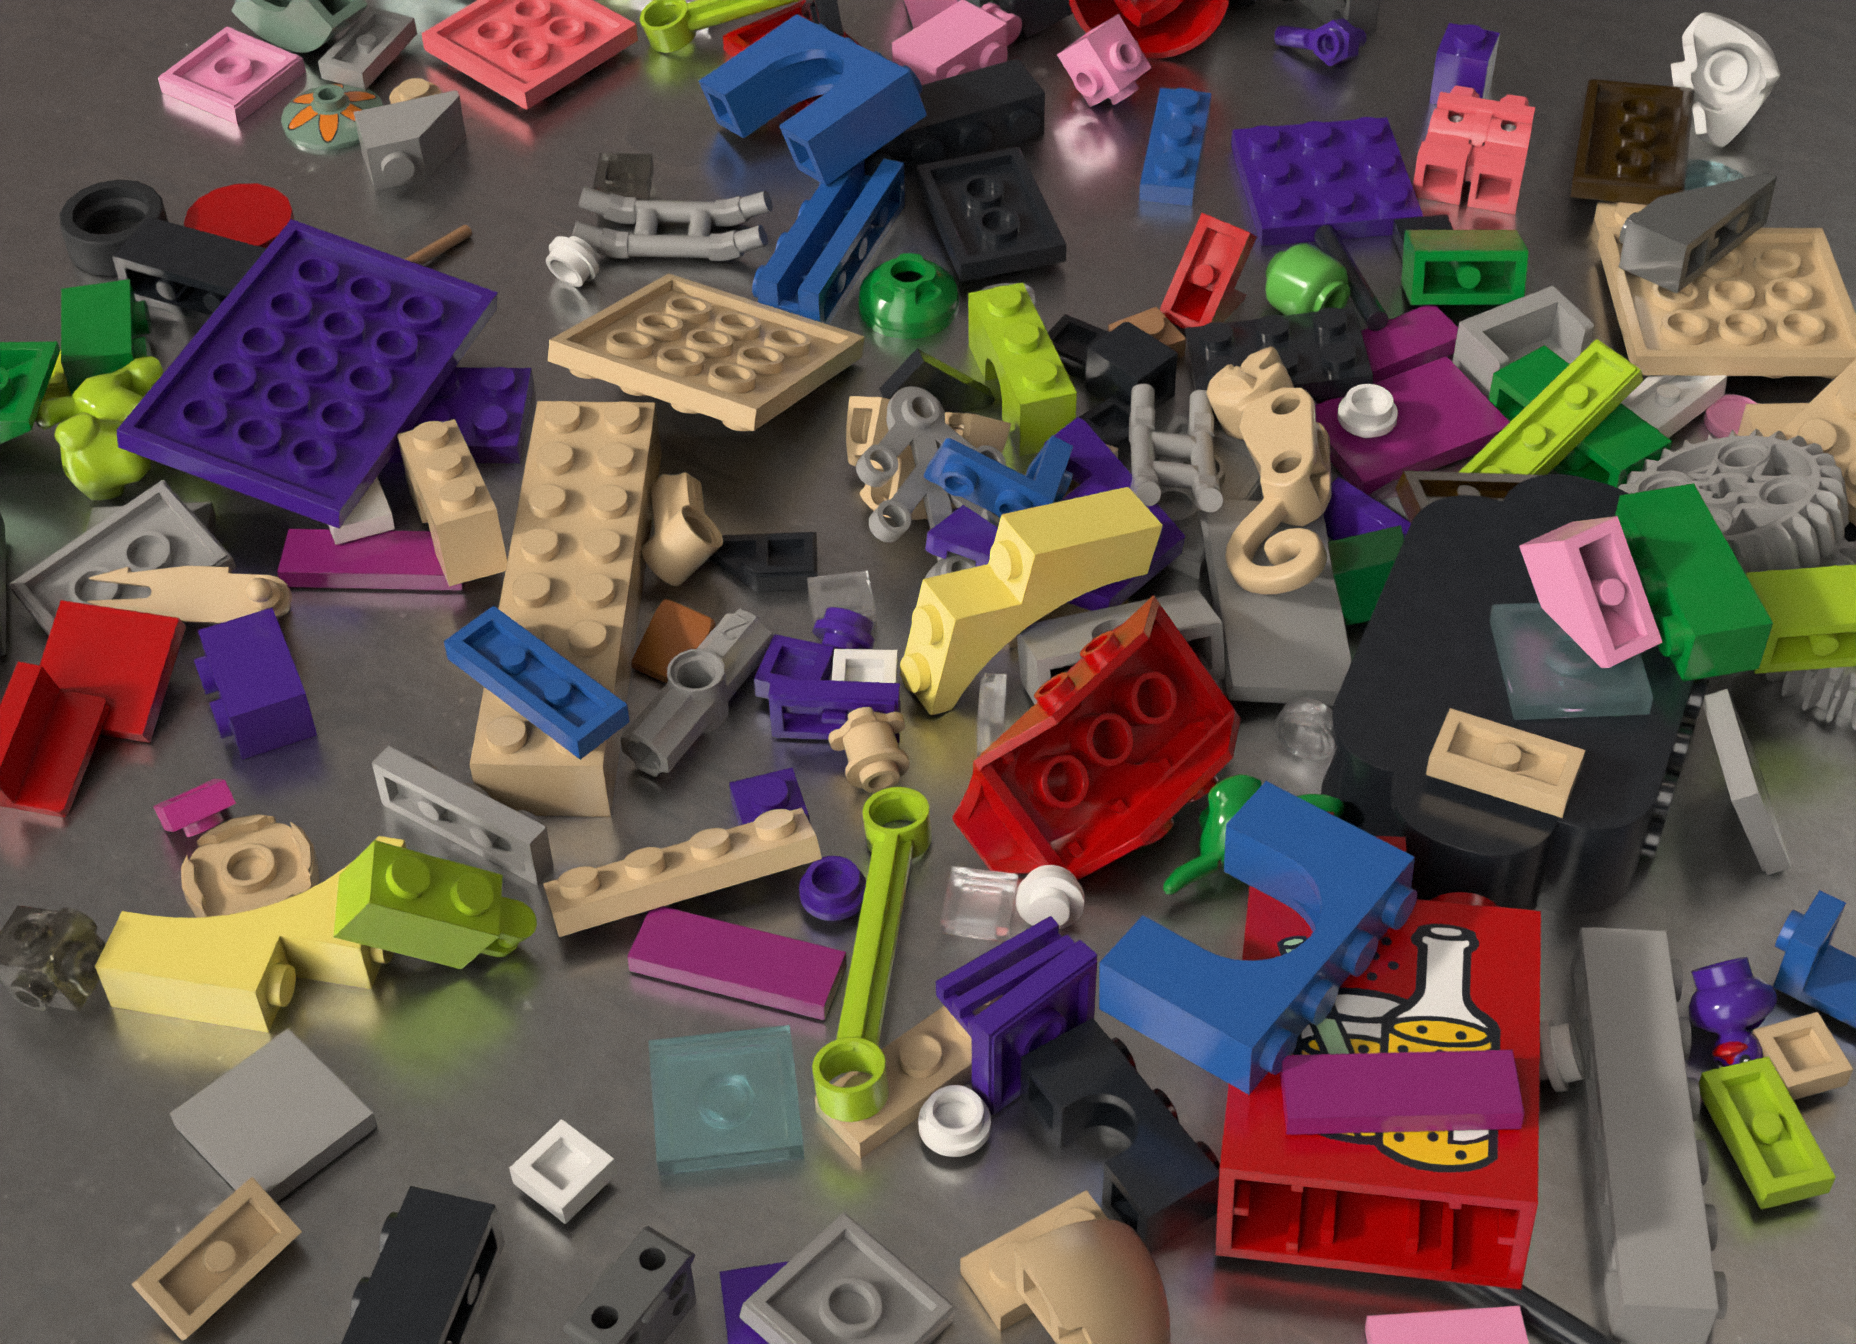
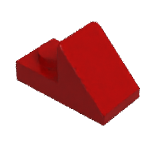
(1208, 274)

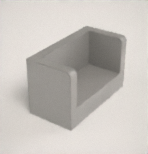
(1516, 329)

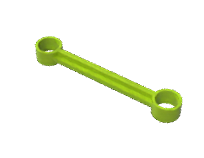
(690, 17)
(873, 956)

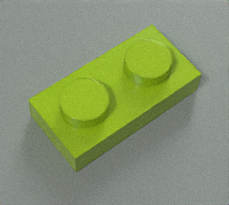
(1765, 1133)

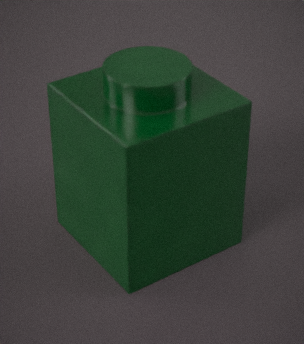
(1362, 568)

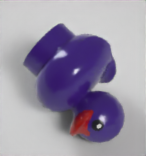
(1728, 1004)

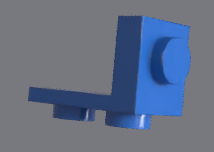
(996, 486)
(1814, 968)

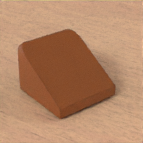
(668, 634)

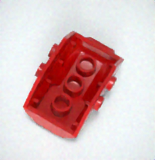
(1101, 754)

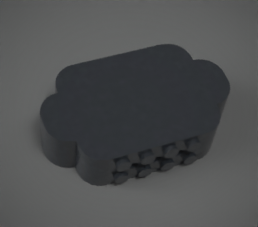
(1436, 652)

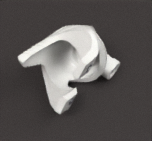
(1729, 74)

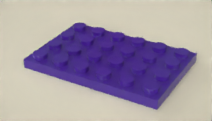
(309, 373)

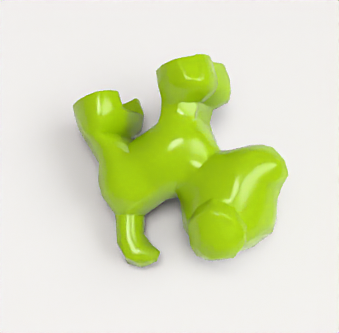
(90, 425)

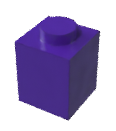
(1465, 60)

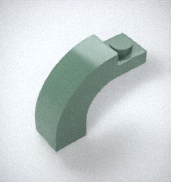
(298, 23)

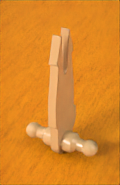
(199, 593)

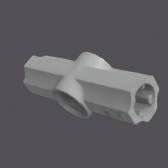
(696, 692)

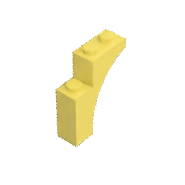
(1034, 567)
(236, 964)

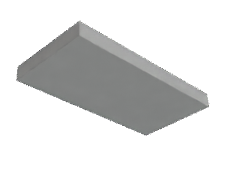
(1281, 641)

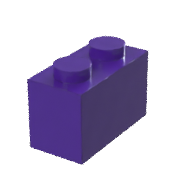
(256, 684)

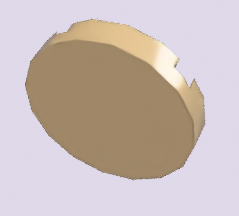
(248, 866)

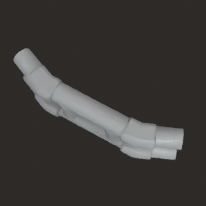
(649, 212)
(1197, 446)

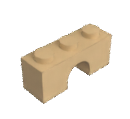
(453, 501)

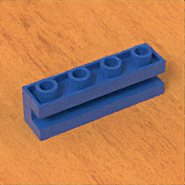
(832, 242)

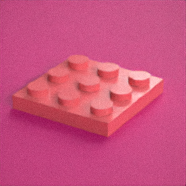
(529, 45)

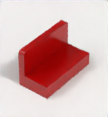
(45, 741)

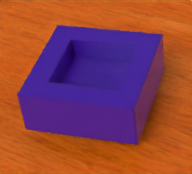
(794, 660)
(766, 793)

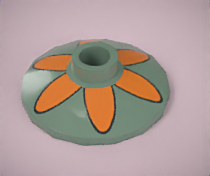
(325, 116)

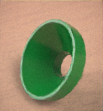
(908, 308)

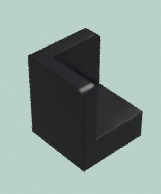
(1128, 359)

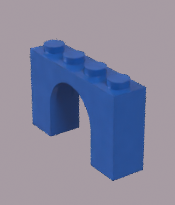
(862, 104)
(1247, 1014)

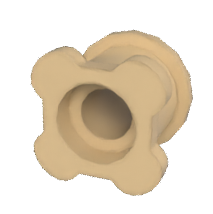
(871, 749)

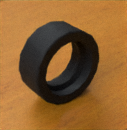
(100, 206)

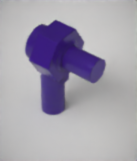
(1332, 42)

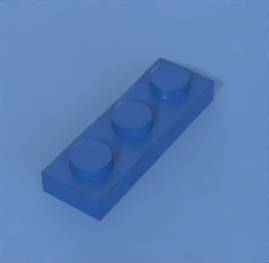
(1175, 146)
(537, 682)

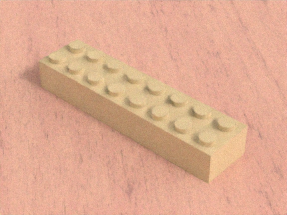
(575, 587)

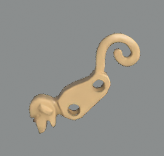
(1294, 471)

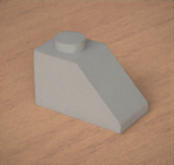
(409, 138)

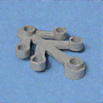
(924, 435)

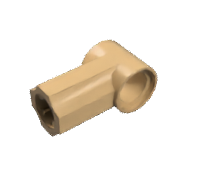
(682, 529)

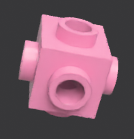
(1105, 62)

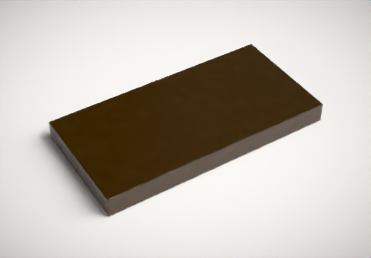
(1632, 142)

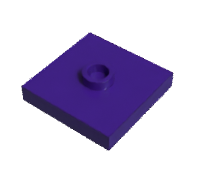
(1028, 1017)

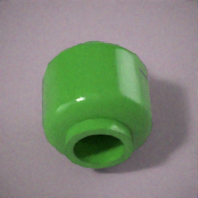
(1306, 281)

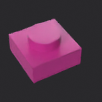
(196, 808)

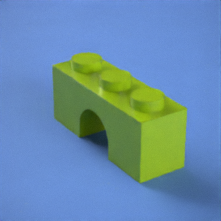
(1018, 352)

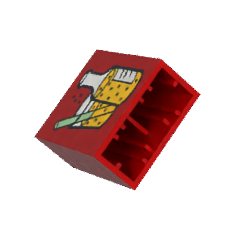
(1397, 1201)

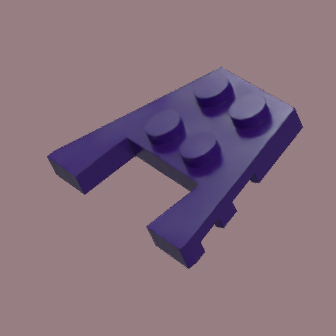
(1096, 472)

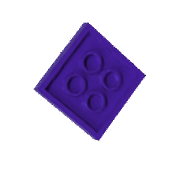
(1321, 176)

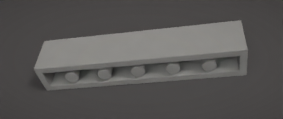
(1643, 1140)

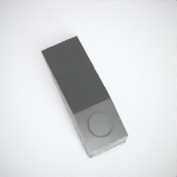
(1693, 229)

